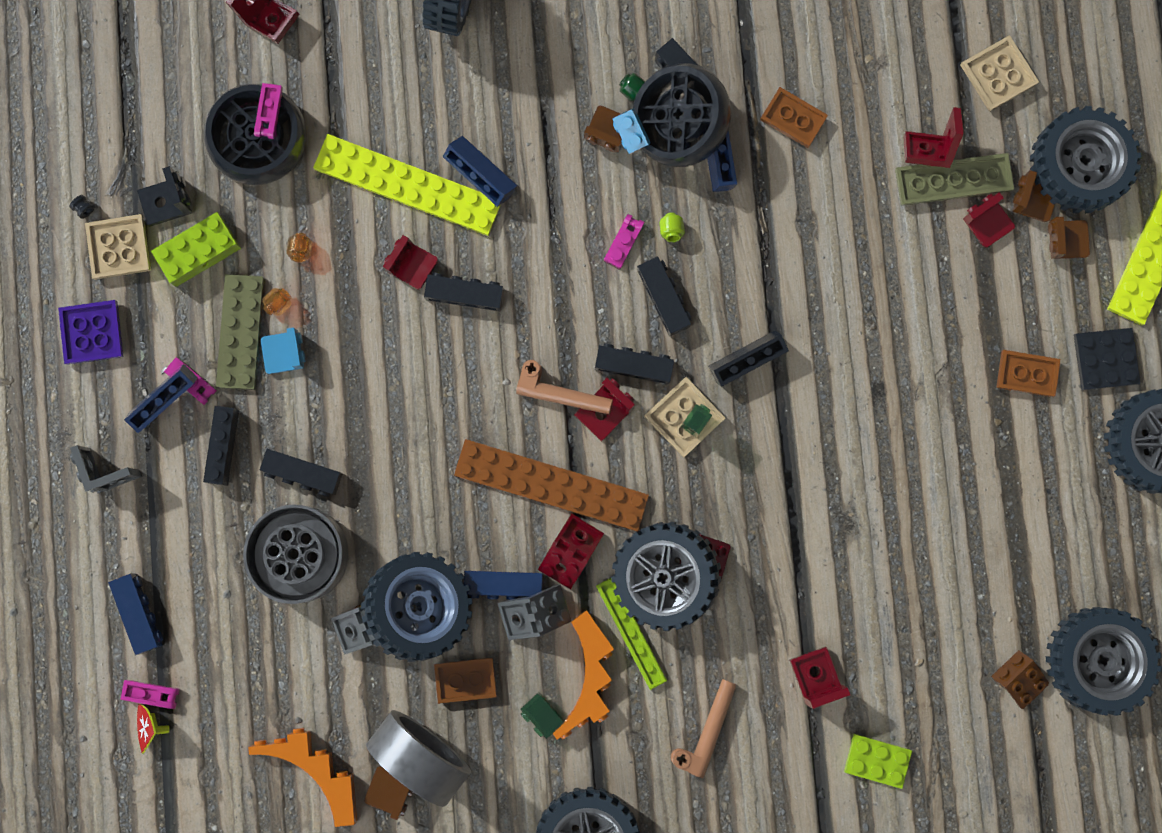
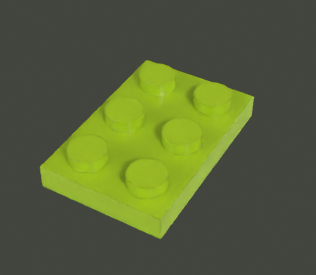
(877, 761)

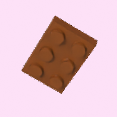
(793, 117)
(1028, 373)
(465, 680)

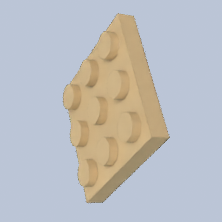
(999, 73)
(117, 246)
(673, 410)

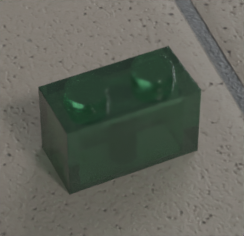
(696, 420)
(541, 715)

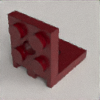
(259, 13)
(938, 149)
(621, 407)
(570, 551)
(824, 687)

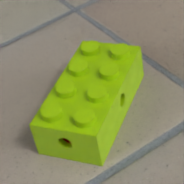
(196, 249)

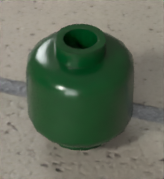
(630, 85)

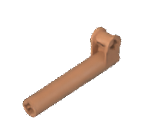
(530, 386)
(697, 762)

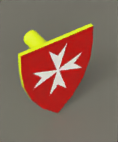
(147, 727)

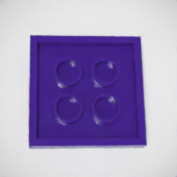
(90, 332)

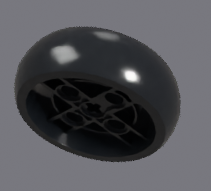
(716, 115)
(230, 159)

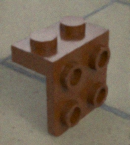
(602, 130)
(1030, 201)
(1068, 239)
(1021, 679)
(387, 794)

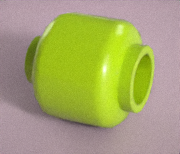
(672, 227)

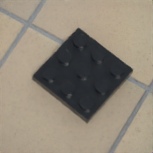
(1106, 359)

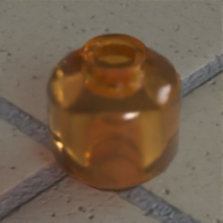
(299, 247)
(277, 301)

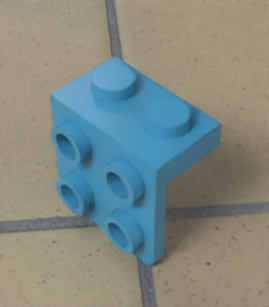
(631, 131)
(283, 352)

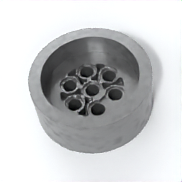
(320, 577)
(418, 758)

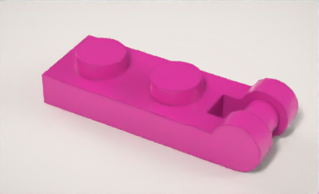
(268, 110)
(623, 242)
(195, 388)
(149, 694)

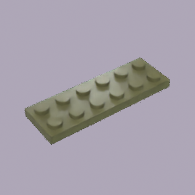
(963, 179)
(240, 332)

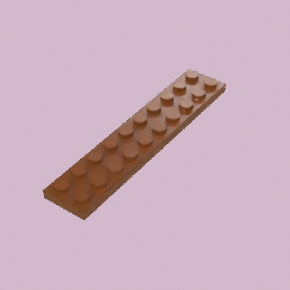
(551, 485)

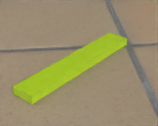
(632, 636)

